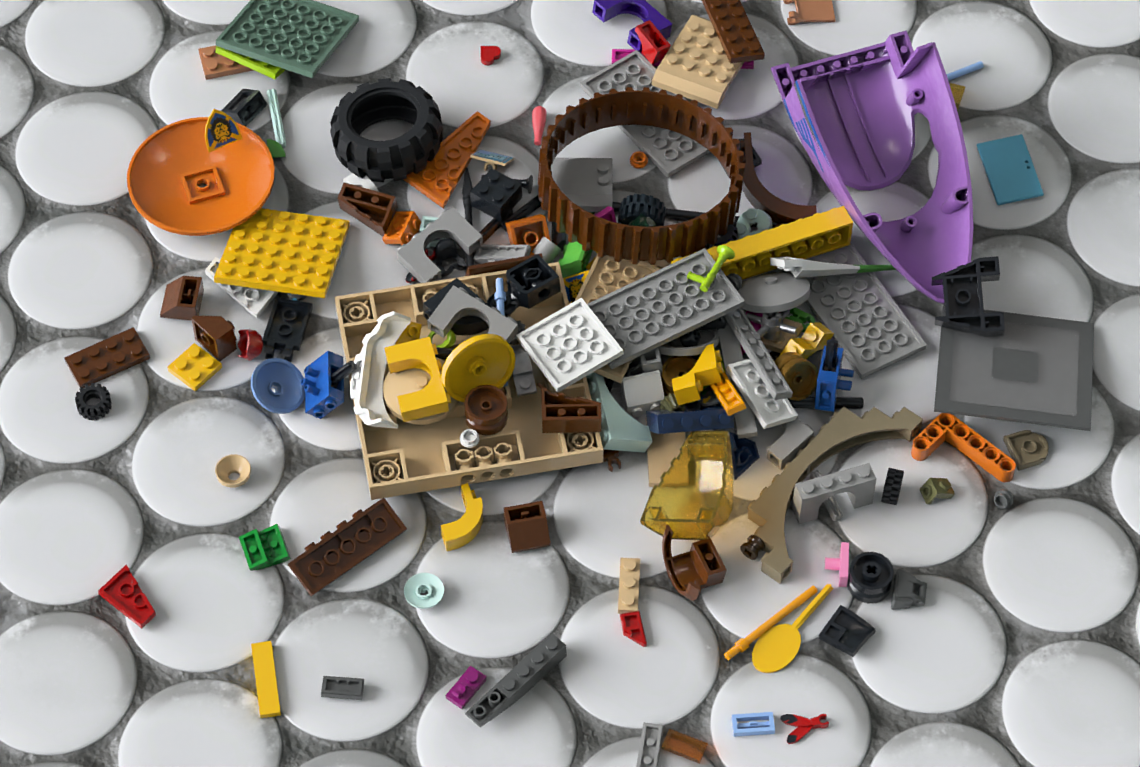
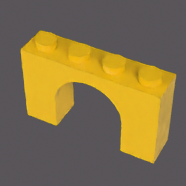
(419, 355)

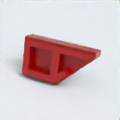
(633, 627)

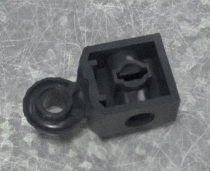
(528, 285)

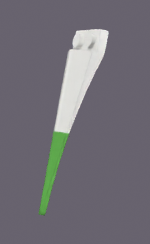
(806, 268)

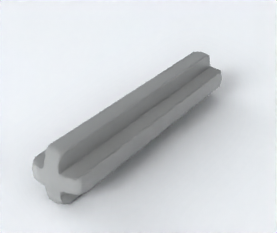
(829, 503)

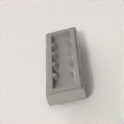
(493, 253)

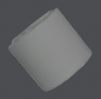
(548, 250)

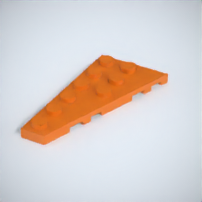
(446, 169)

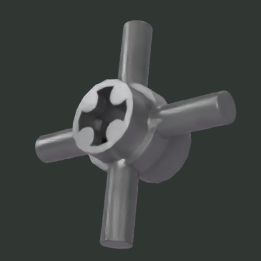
(772, 325)

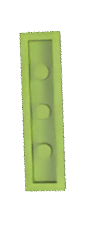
(259, 66)

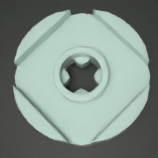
(751, 217)

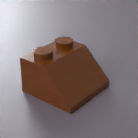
(215, 335)

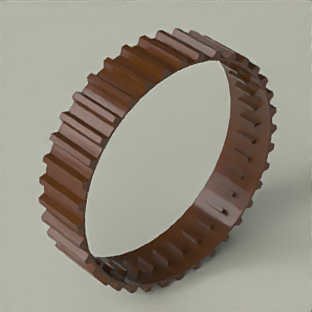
(646, 109)

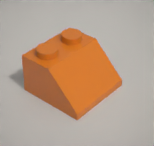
(528, 231)

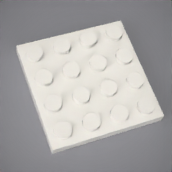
(569, 344)

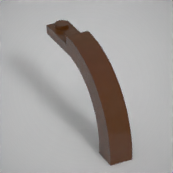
(762, 199)

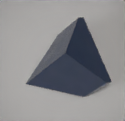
(743, 454)

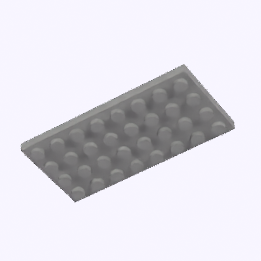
(664, 147)
(664, 306)
(861, 315)

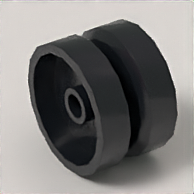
(870, 577)

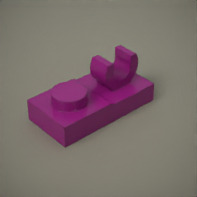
(466, 687)

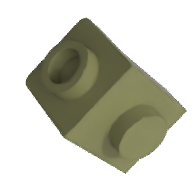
(936, 488)

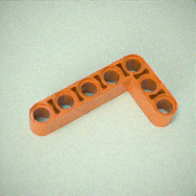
(964, 444)

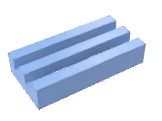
(754, 727)

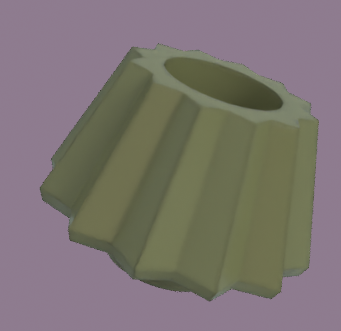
(670, 403)

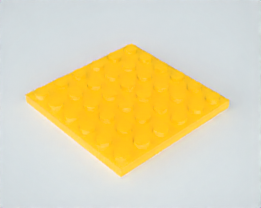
(283, 253)

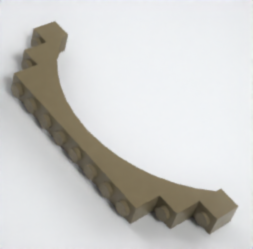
(840, 433)

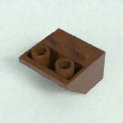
(183, 298)
(526, 526)

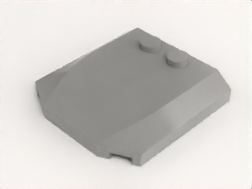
(585, 181)

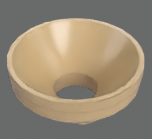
(233, 464)

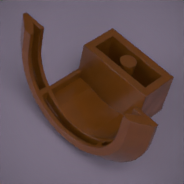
(693, 569)

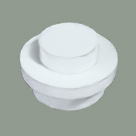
(469, 438)

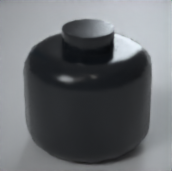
(690, 339)

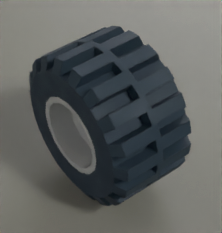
(641, 203)

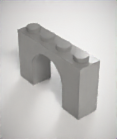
(448, 225)
(460, 304)
(787, 446)
(810, 494)

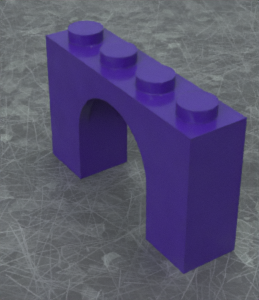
(608, 9)

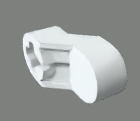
(365, 183)

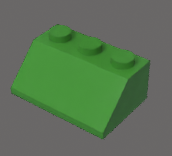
(574, 259)

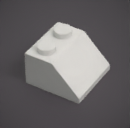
(642, 393)

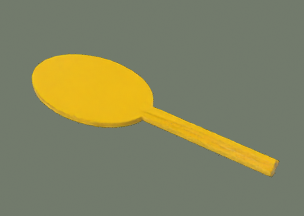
(782, 642)

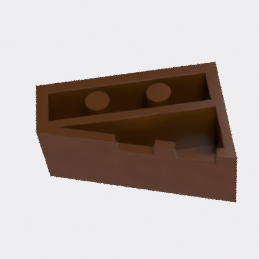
(368, 206)
(569, 414)

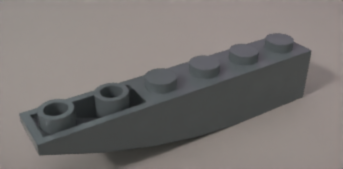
(519, 680)

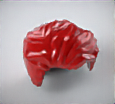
(250, 344)

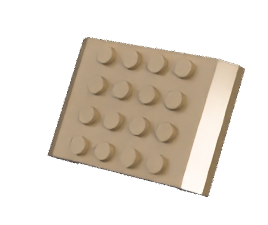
(697, 65)

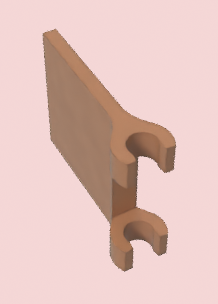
(811, 11)

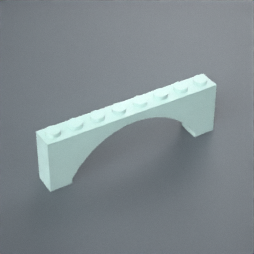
(618, 428)

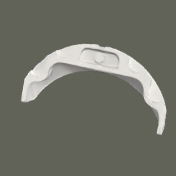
(367, 379)

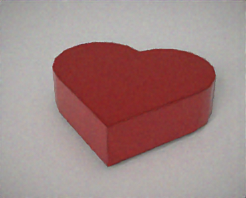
(489, 54)

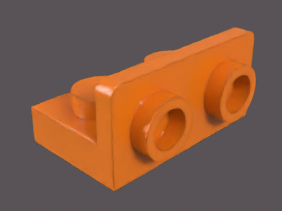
(402, 228)

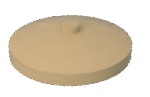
(408, 382)

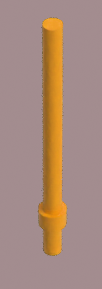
(743, 644)

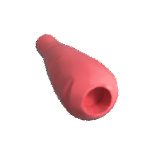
(538, 119)

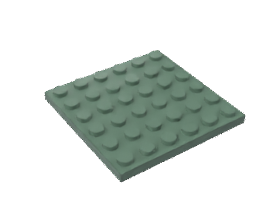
(288, 33)

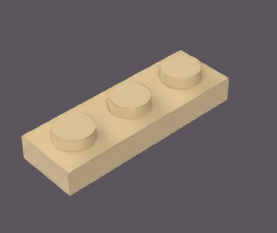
(629, 585)

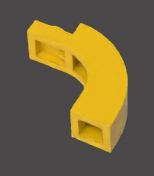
(467, 527)

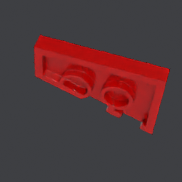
(126, 596)

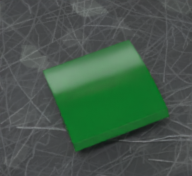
(264, 547)

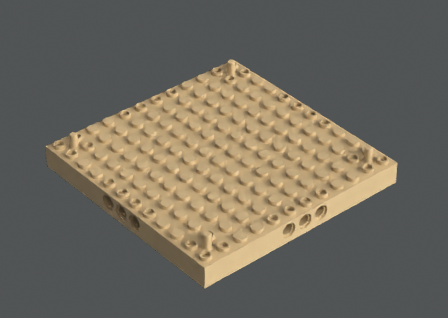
(431, 454)

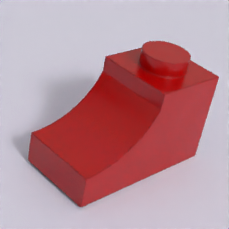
(652, 41)

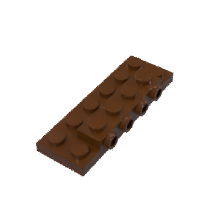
(346, 546)

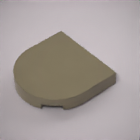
(1026, 448)

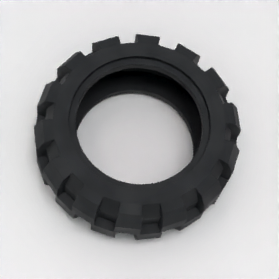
(391, 157)

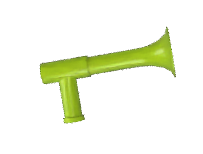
(724, 253)

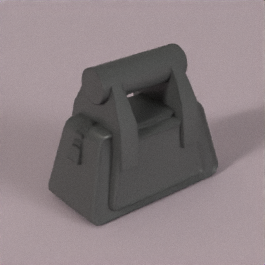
(903, 591)

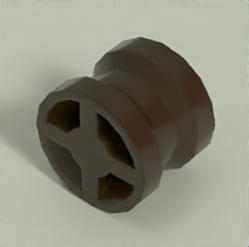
(752, 547)

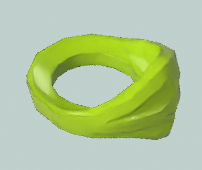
(451, 339)

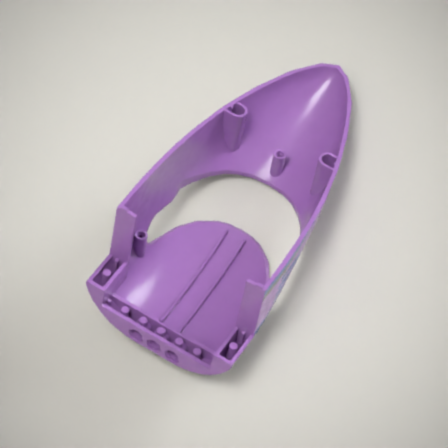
(860, 133)

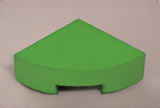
(275, 149)

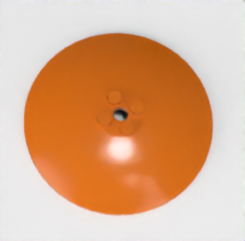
(176, 161)

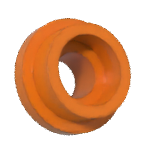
(639, 160)

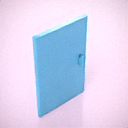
(1010, 169)

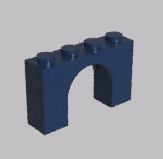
(685, 421)

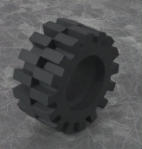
(93, 410)
(892, 486)

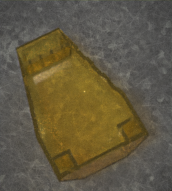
(695, 490)

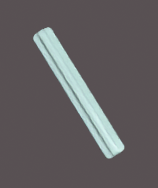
(276, 117)

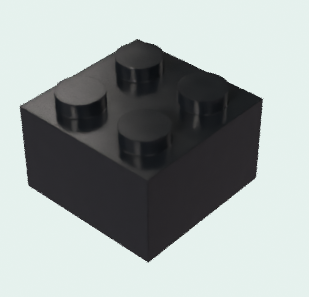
(496, 194)

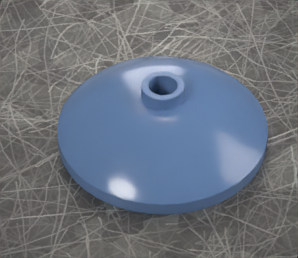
(285, 380)

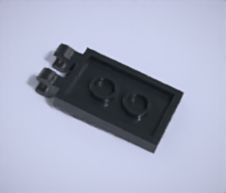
(286, 327)

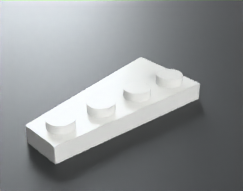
(251, 299)

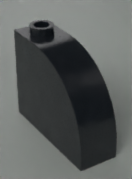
(464, 326)

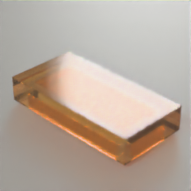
(684, 746)

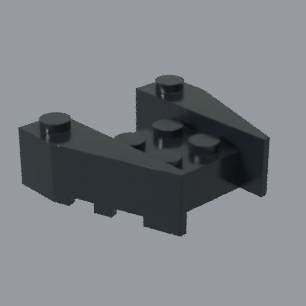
(965, 299)

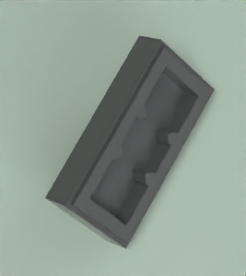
(342, 687)

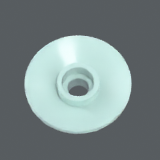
(421, 584)

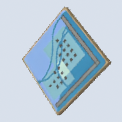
(491, 158)

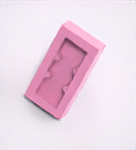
(840, 564)

